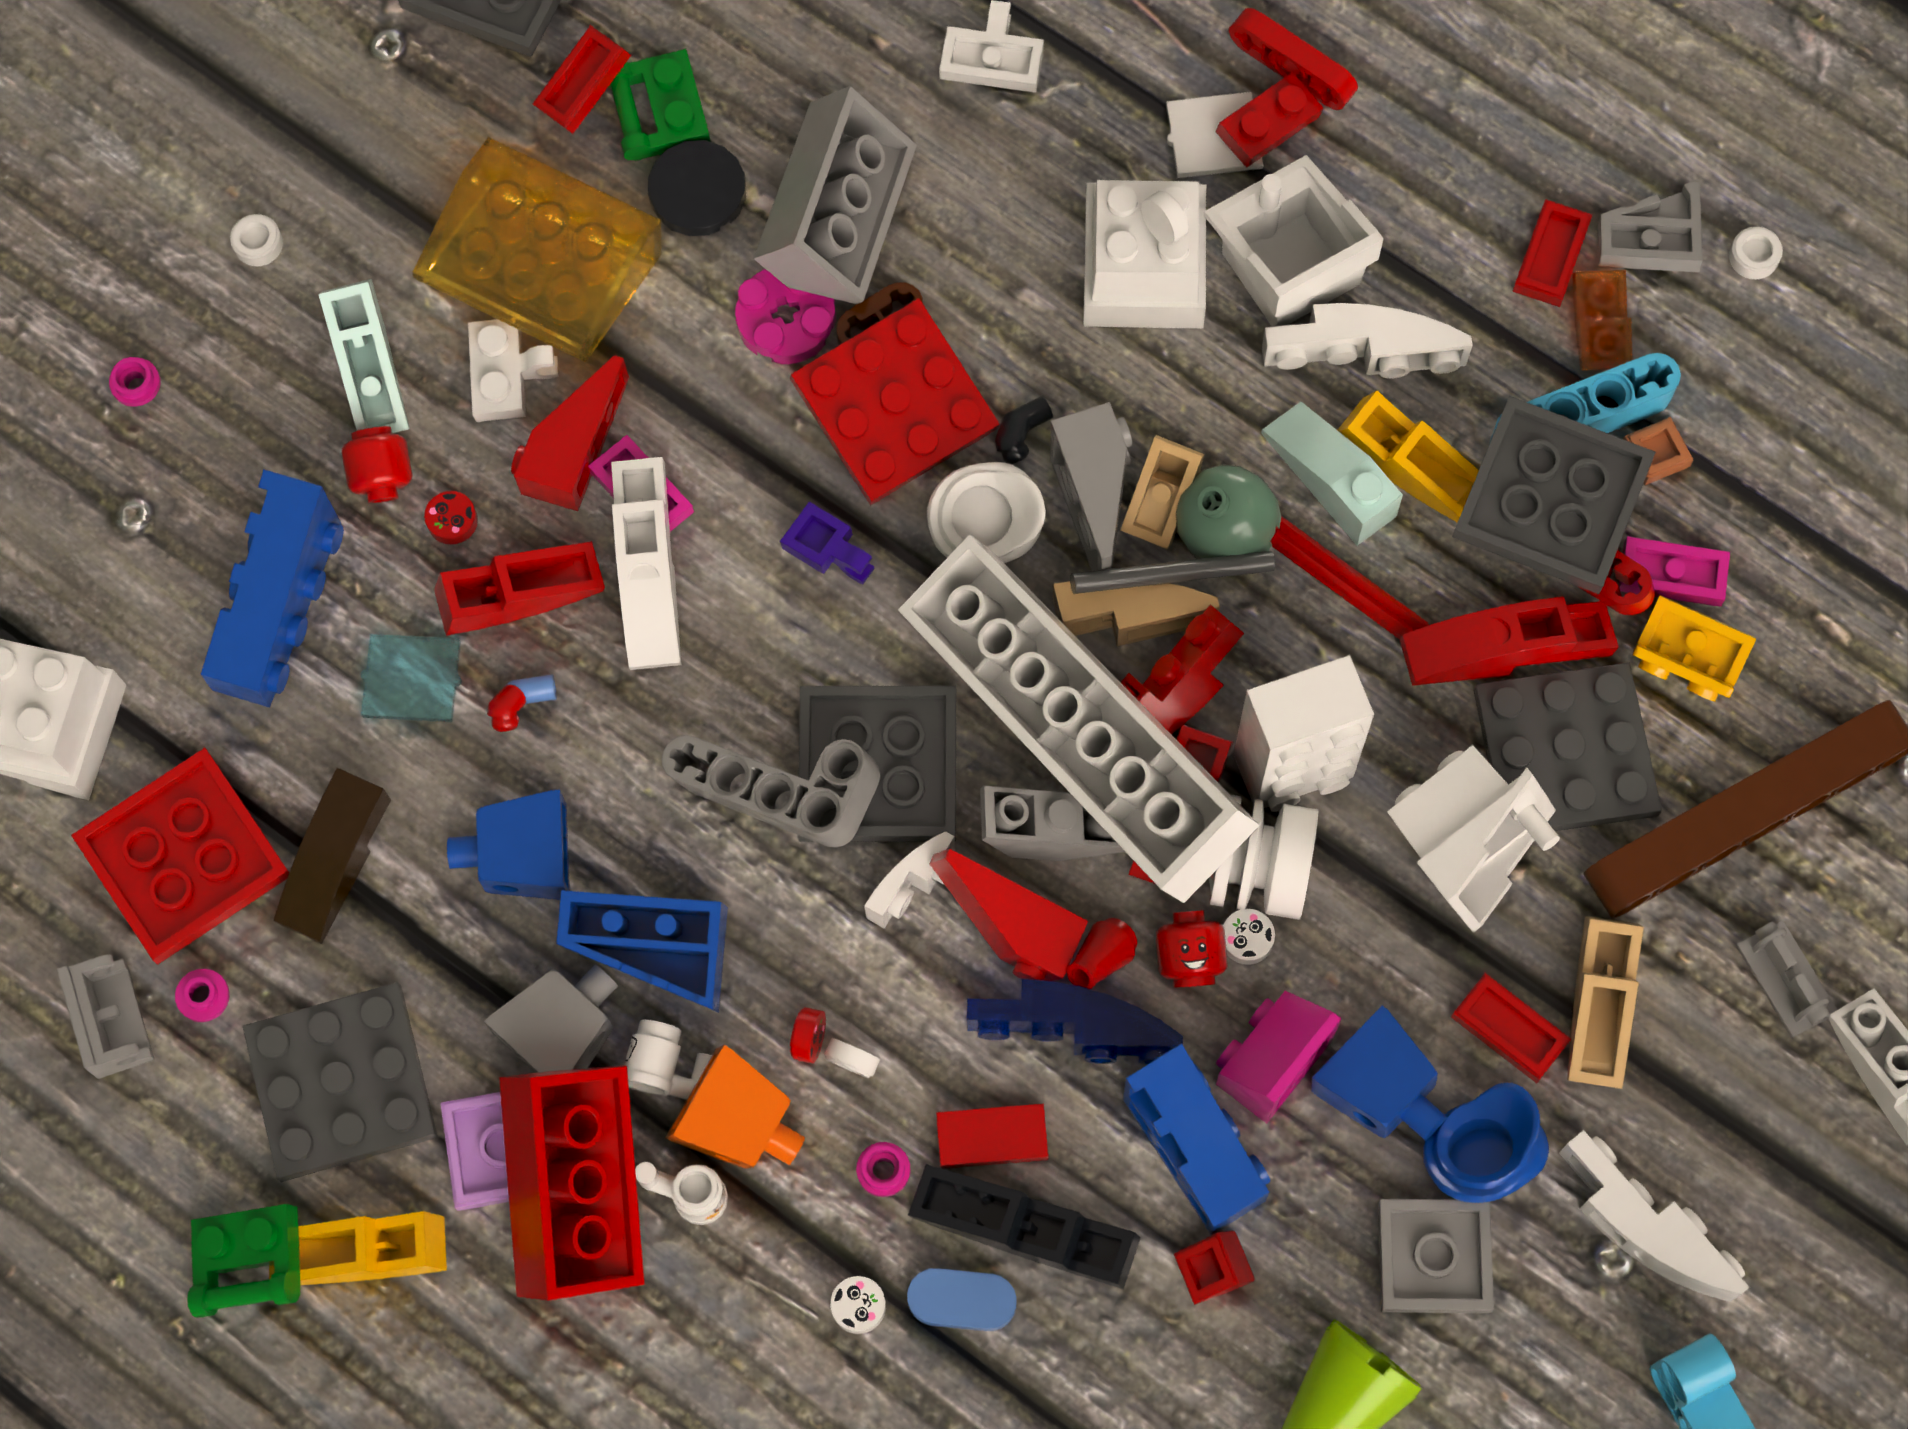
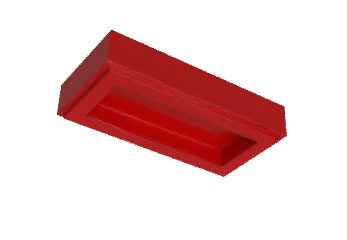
(581, 79)
(1552, 253)
(1511, 1028)
(992, 1136)

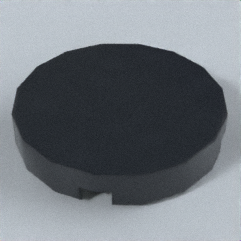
(697, 187)

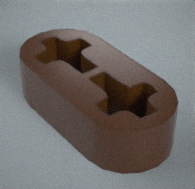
(875, 308)

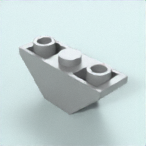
(1041, 825)

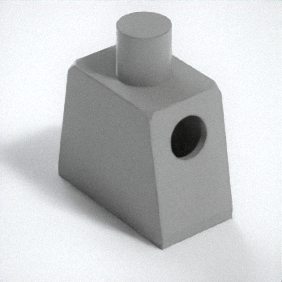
(555, 1022)

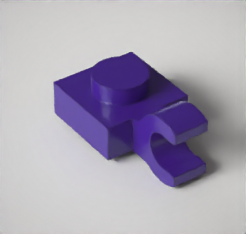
(823, 540)

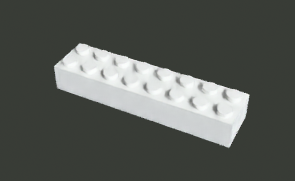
(1078, 720)

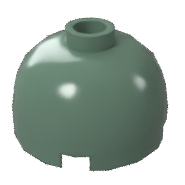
(1227, 513)

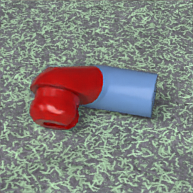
(515, 695)

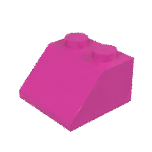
(1276, 1054)

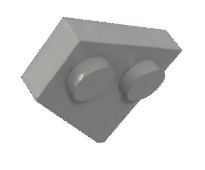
(1654, 233)

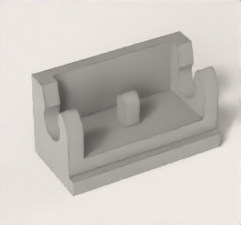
(105, 1015)

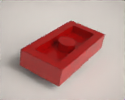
(1269, 119)

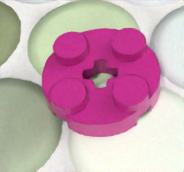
(772, 337)

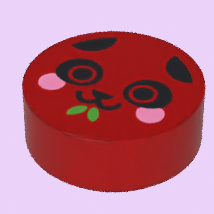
(451, 517)
(808, 1035)

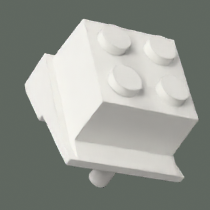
(1294, 241)
(1132, 274)
(55, 717)
(1473, 830)

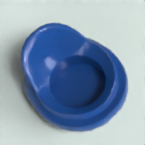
(1488, 1146)

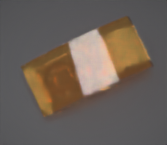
(1601, 319)

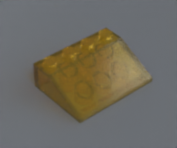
(539, 249)

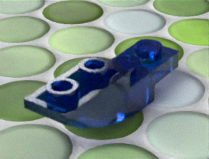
(1100, 1022)

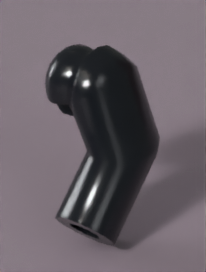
(1015, 427)

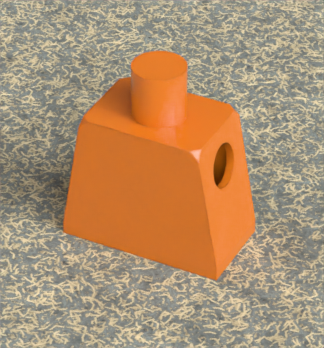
(735, 1114)

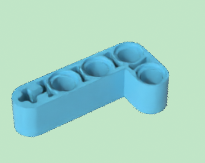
(1621, 384)
(1698, 1386)

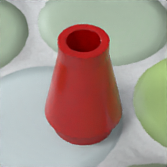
(1104, 951)

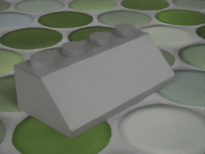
(836, 198)

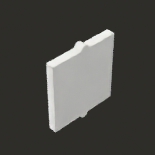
(1193, 135)

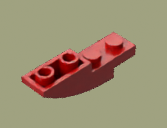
(1506, 637)
(1183, 678)

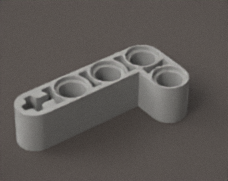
(765, 783)

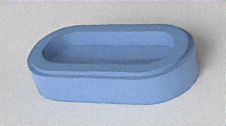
(961, 1299)

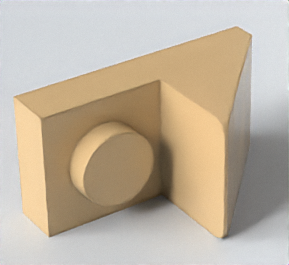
(1163, 480)

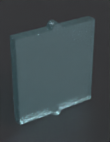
(411, 678)

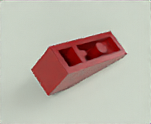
(570, 439)
(1013, 920)

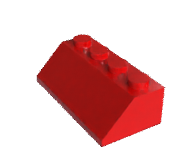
(571, 1182)

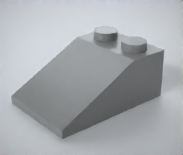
(1090, 466)

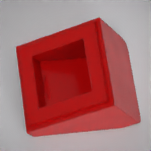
(1214, 1266)

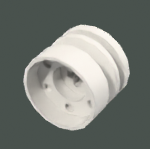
(1271, 860)

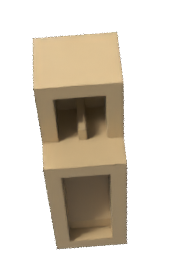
(1131, 612)
(1604, 1001)

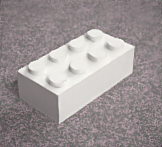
(1303, 733)

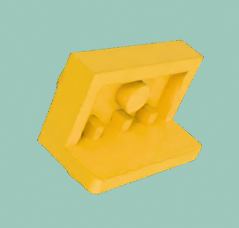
(1693, 648)

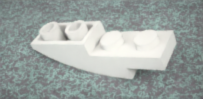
(1385, 336)
(645, 563)
(1879, 1052)
(1663, 1242)

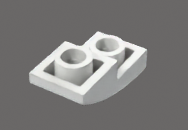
(893, 892)

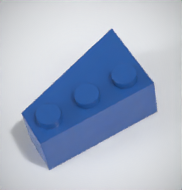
(650, 938)
(1196, 1139)

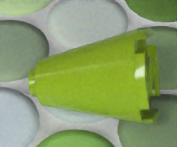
(1349, 1385)

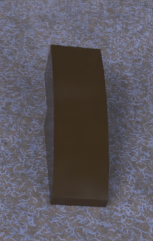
(331, 855)

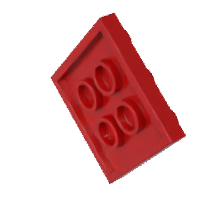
(894, 401)
(181, 856)

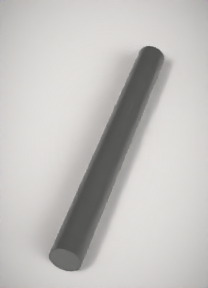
(1172, 572)

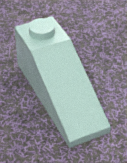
(364, 356)
(1335, 472)

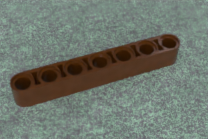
(1749, 809)

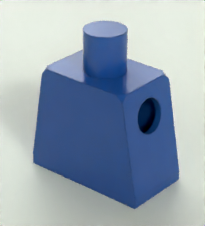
(518, 847)
(1381, 1079)

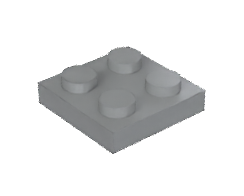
(1435, 1256)

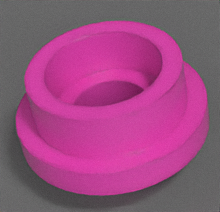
(131, 369)
(212, 1006)
(883, 1152)

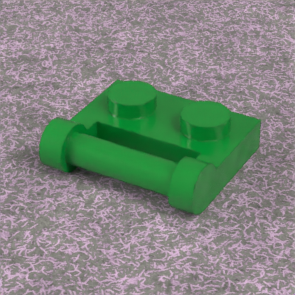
(672, 101)
(241, 1243)

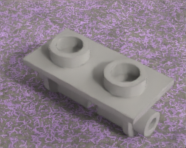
(1786, 978)

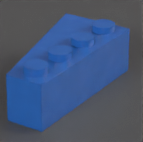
(272, 590)

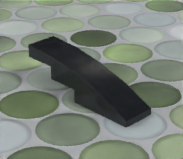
(1024, 1226)

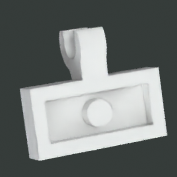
(992, 55)
(501, 367)

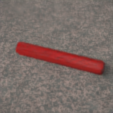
(1345, 580)

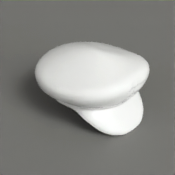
(990, 503)

